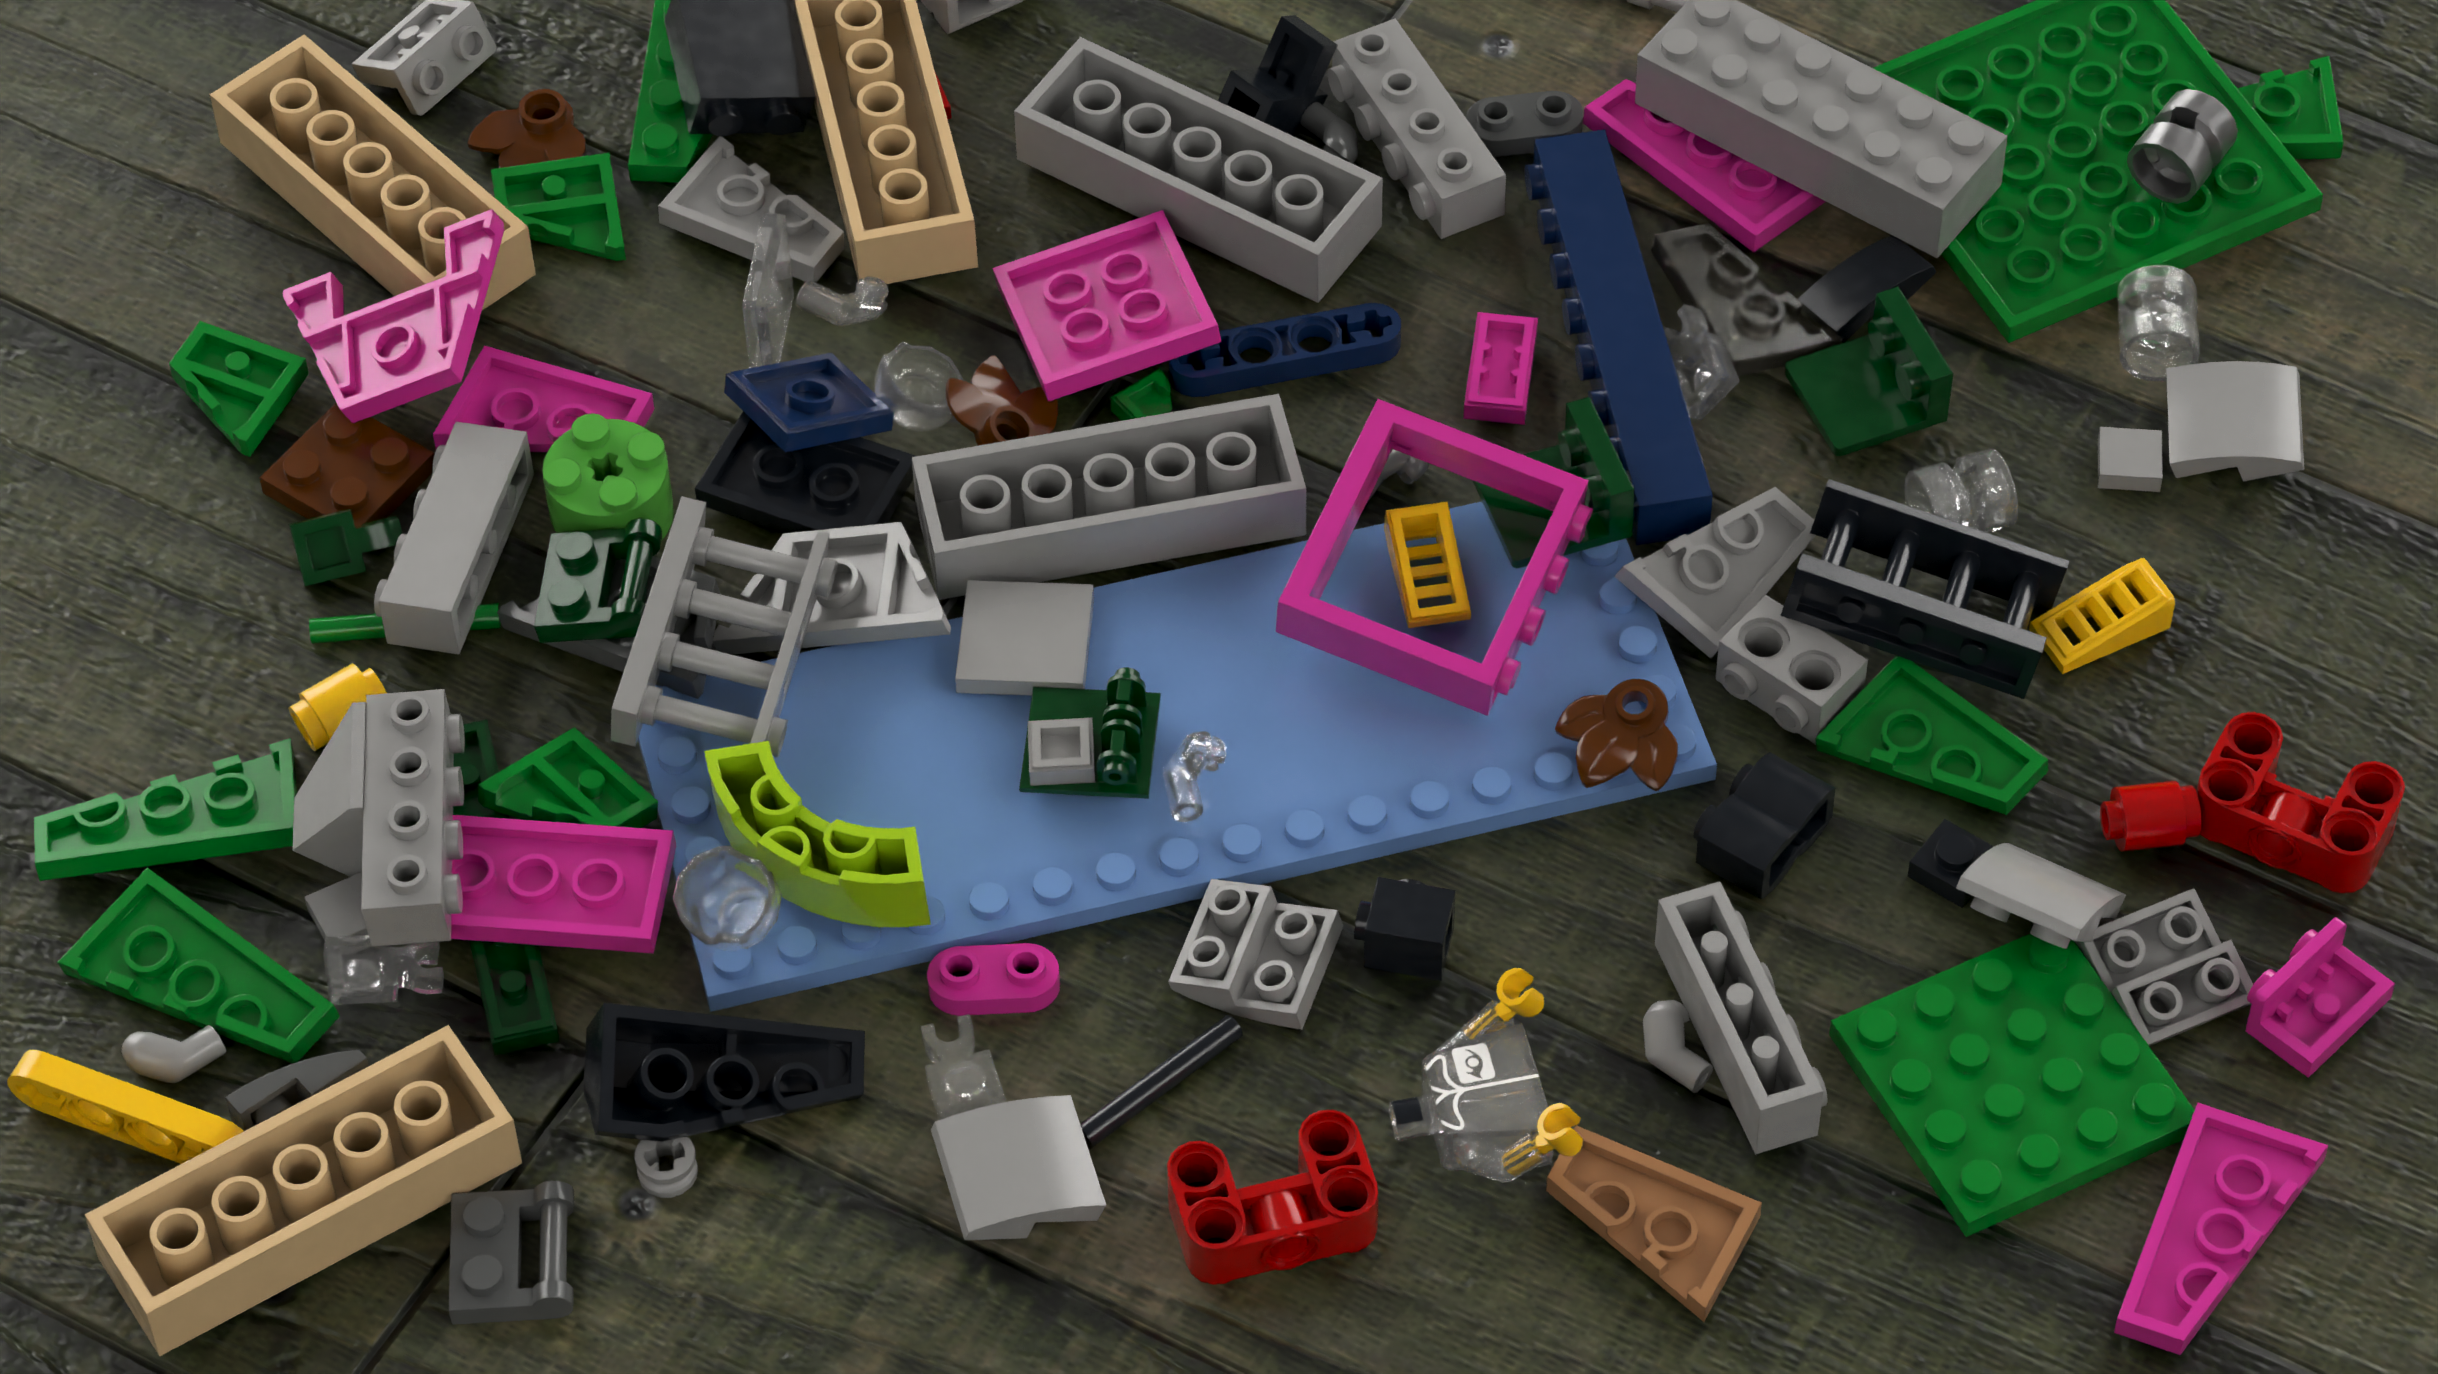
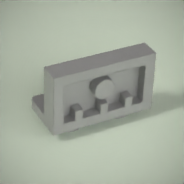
(428, 52)

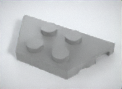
(875, 593)

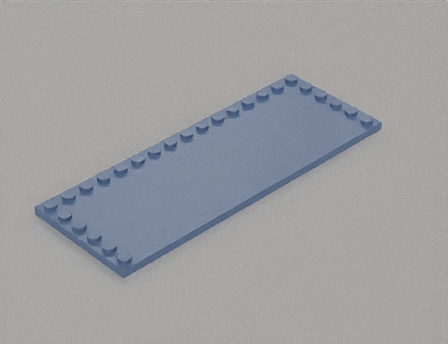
(1315, 772)

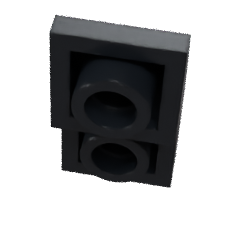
(1848, 292)

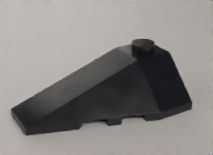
(695, 1073)

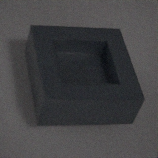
(1945, 859)

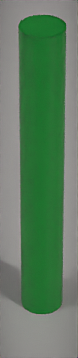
(371, 626)

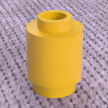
(328, 701)

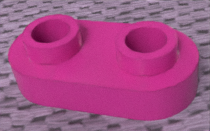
(993, 979)

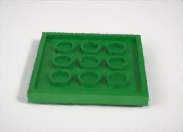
(2012, 1079)

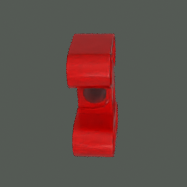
(2287, 828)
(1278, 1220)

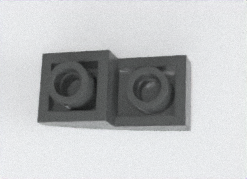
(291, 1085)

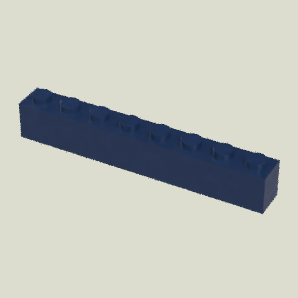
(1619, 332)

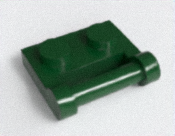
(580, 579)

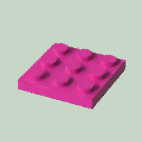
(1106, 305)

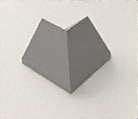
(332, 799)

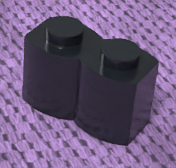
(1763, 824)

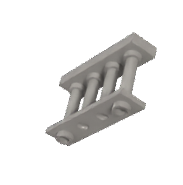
(677, 596)

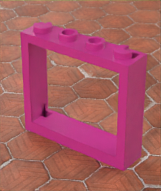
(1394, 652)

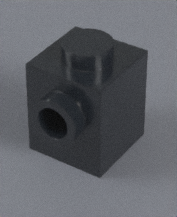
(1407, 927)

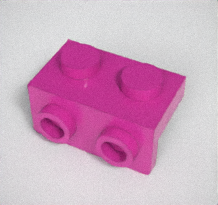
(2315, 999)

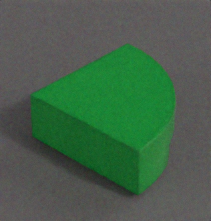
(1143, 398)

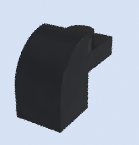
(1285, 79)

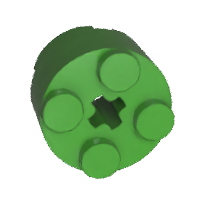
(607, 476)

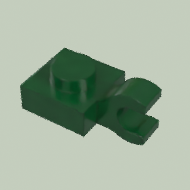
(333, 546)

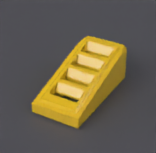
(1423, 523)
(2138, 595)

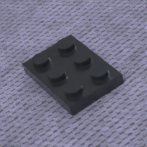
(807, 487)

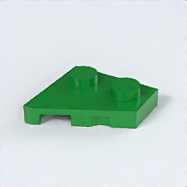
(565, 203)
(237, 382)

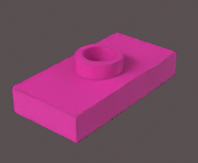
(1500, 368)

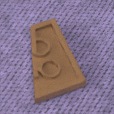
(1657, 1216)

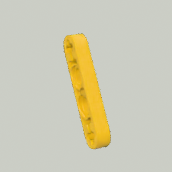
(116, 1108)

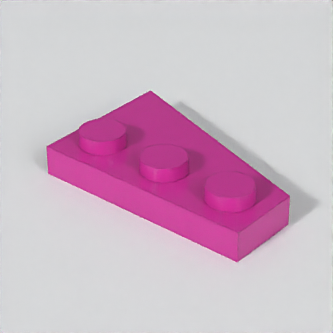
(537, 399)

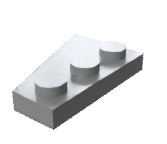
(724, 204)
(1722, 570)

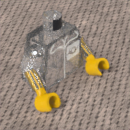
(1487, 1095)

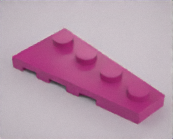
(2214, 1216)

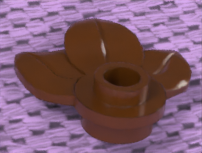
(532, 133)
(996, 408)
(1618, 740)

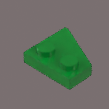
(569, 784)

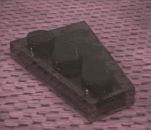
(1749, 316)

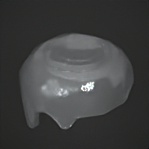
(914, 386)
(727, 899)

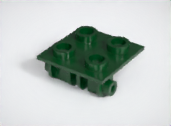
(1122, 732)

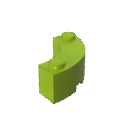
(822, 866)

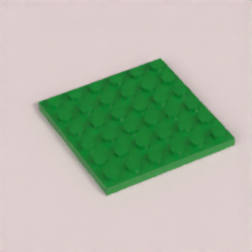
(2074, 97)

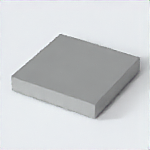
(1024, 637)

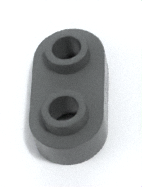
(1514, 121)

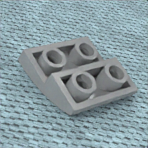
(2234, 418)
(2050, 896)
(1256, 954)
(2169, 967)
(1017, 1167)

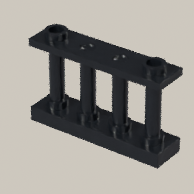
(1913, 624)

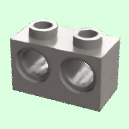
(1789, 669)

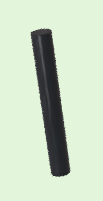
(1160, 1080)

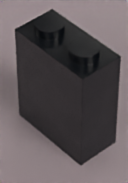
(740, 66)

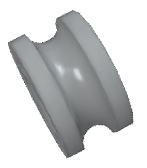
(666, 1183)

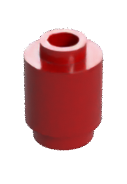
(2151, 815)

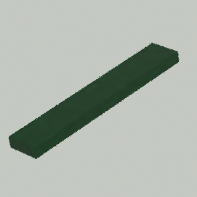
(507, 973)

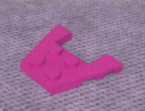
(409, 340)

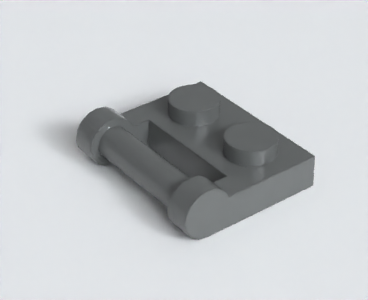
(489, 1252)

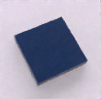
(808, 402)

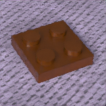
(348, 467)

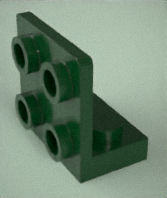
(1877, 382)
(1584, 452)

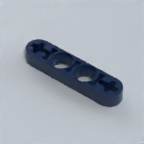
(1288, 358)

